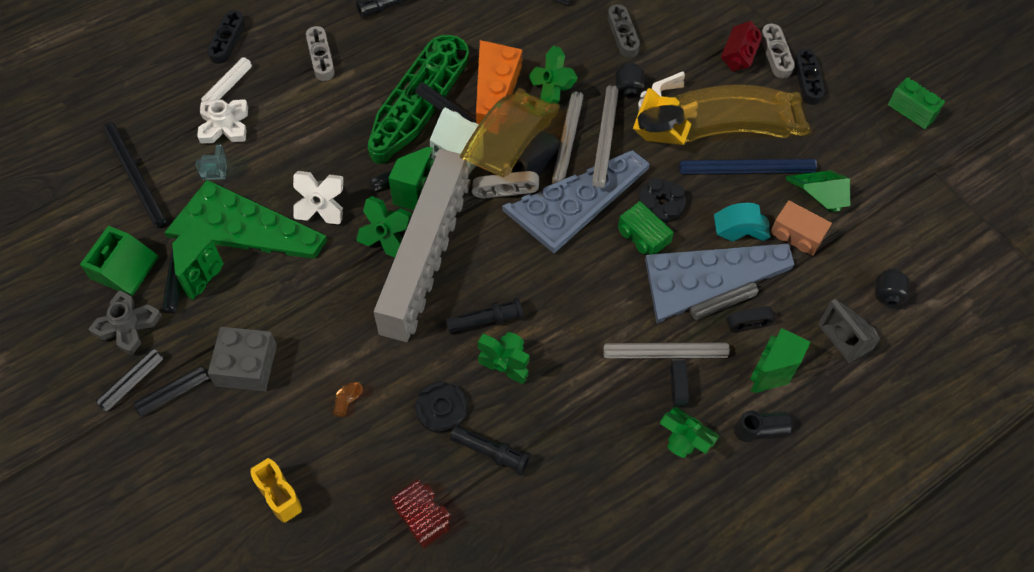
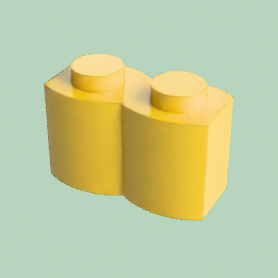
(276, 490)

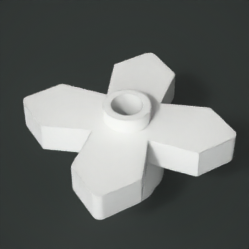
(223, 119)
(318, 197)

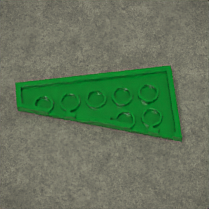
(244, 224)

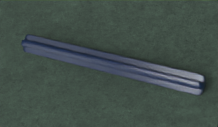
(747, 166)

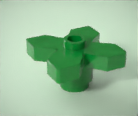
(553, 76)
(383, 226)
(504, 355)
(687, 433)

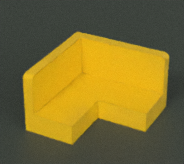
(673, 136)

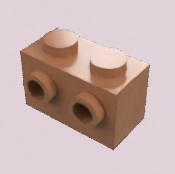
(800, 228)

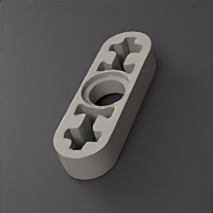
(320, 46)
(774, 58)
(516, 184)

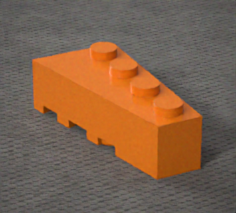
(497, 75)

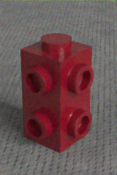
(741, 46)

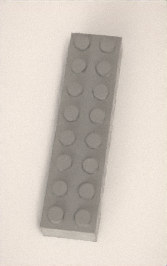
(422, 246)

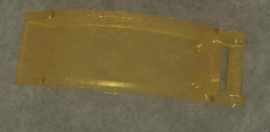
(742, 110)
(508, 131)

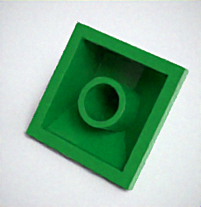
(824, 187)

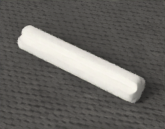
(227, 80)

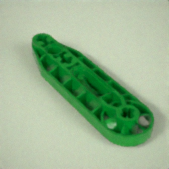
(440, 65)

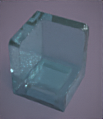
(213, 165)

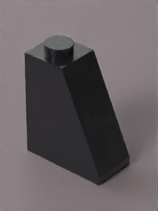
(538, 154)

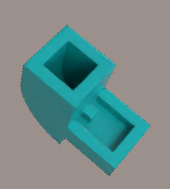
(741, 220)

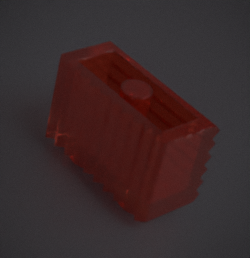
(421, 513)

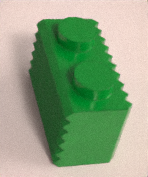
(916, 103)
(645, 229)

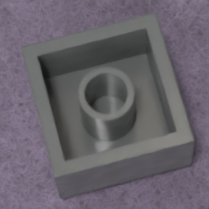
(242, 359)

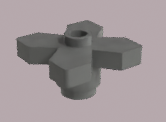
(124, 322)

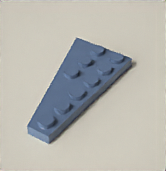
(573, 202)
(696, 276)

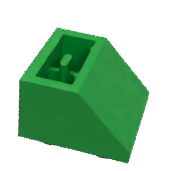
(410, 177)
(118, 261)
(195, 261)
(779, 361)

